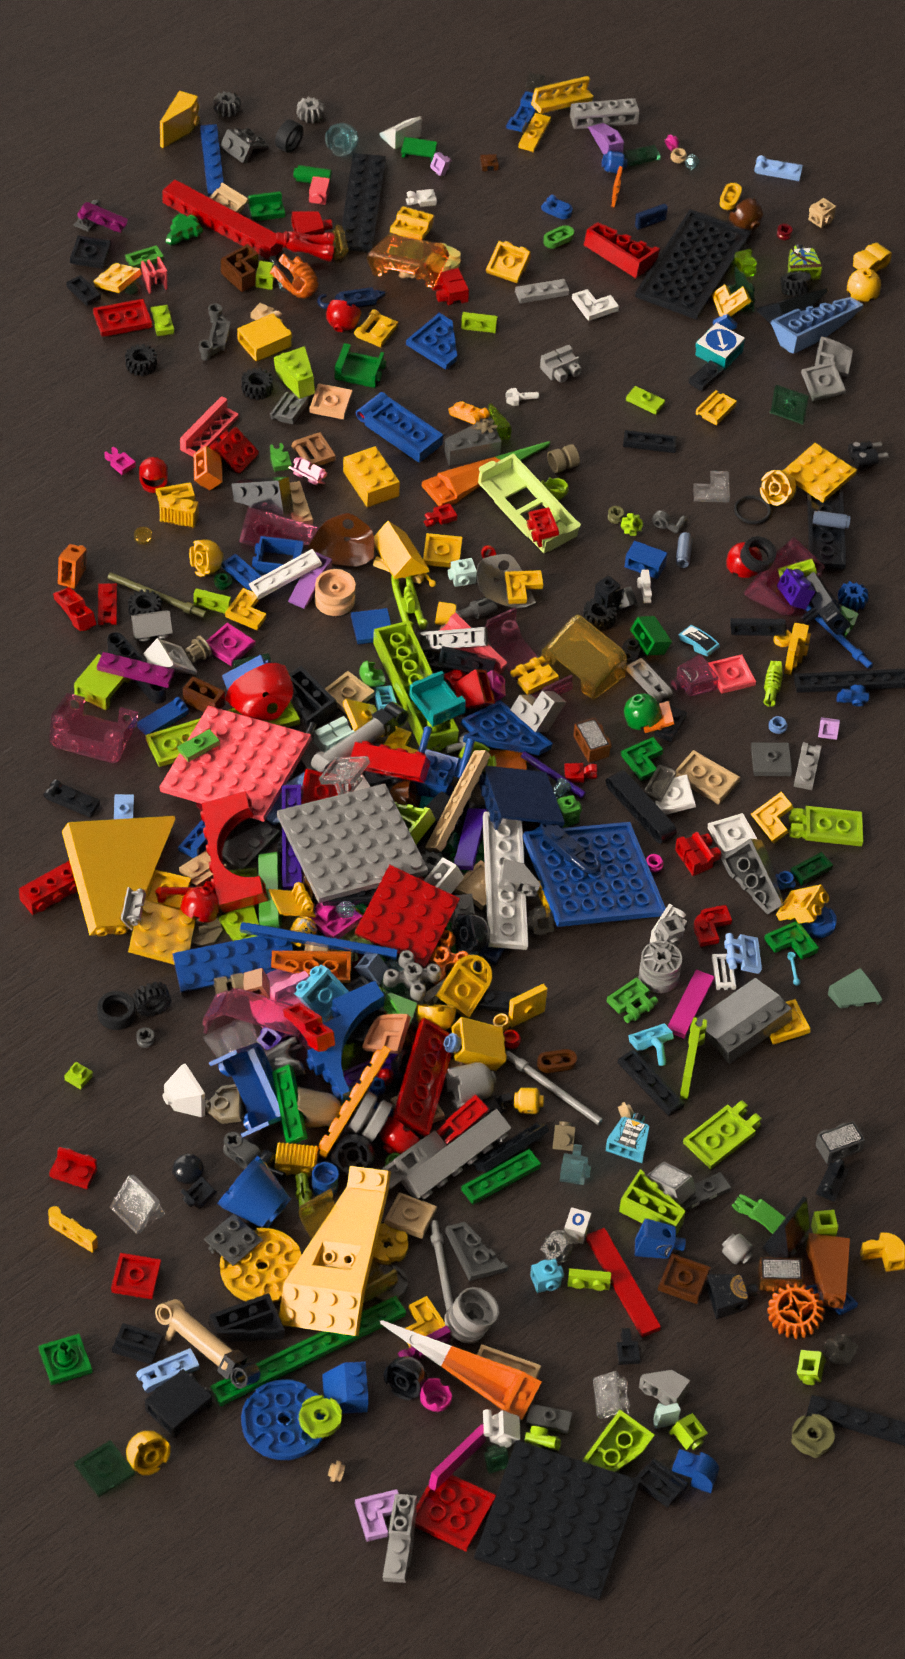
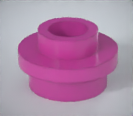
(671, 142)
(654, 859)

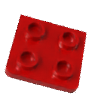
(235, 449)

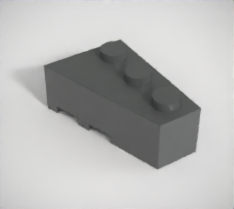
(472, 445)

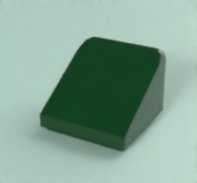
(452, 843)

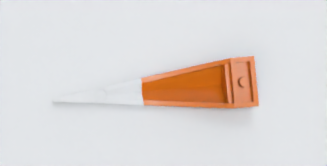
(498, 1383)

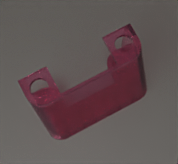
(89, 734)

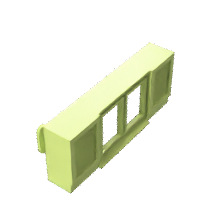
(509, 477)

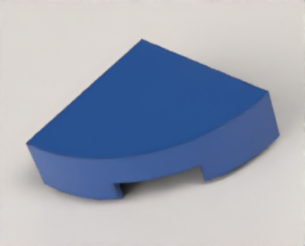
(726, 321)

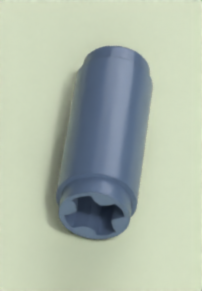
(831, 519)
(684, 550)

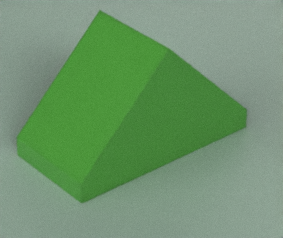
(398, 1005)

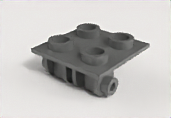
(232, 1240)

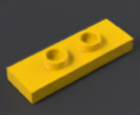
(534, 132)

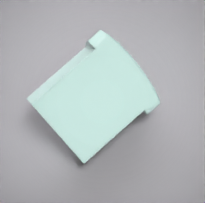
(666, 1415)

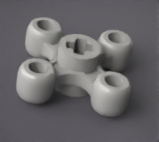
(412, 975)

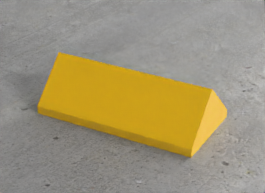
(398, 552)

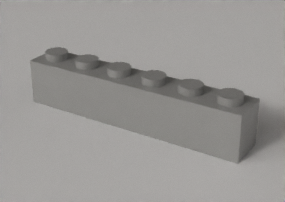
(455, 1155)

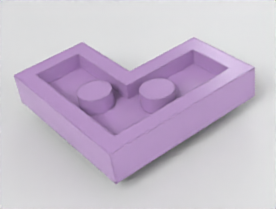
(371, 1513)

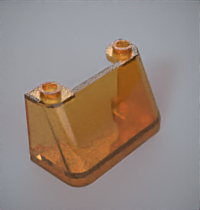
(409, 256)

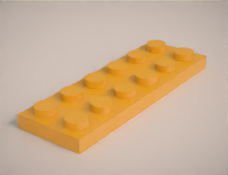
(356, 1096)

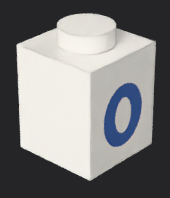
(578, 1224)

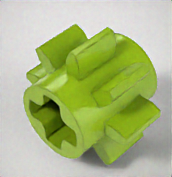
(631, 524)

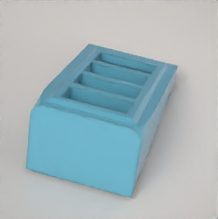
(383, 700)

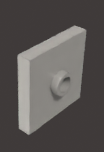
(823, 381)

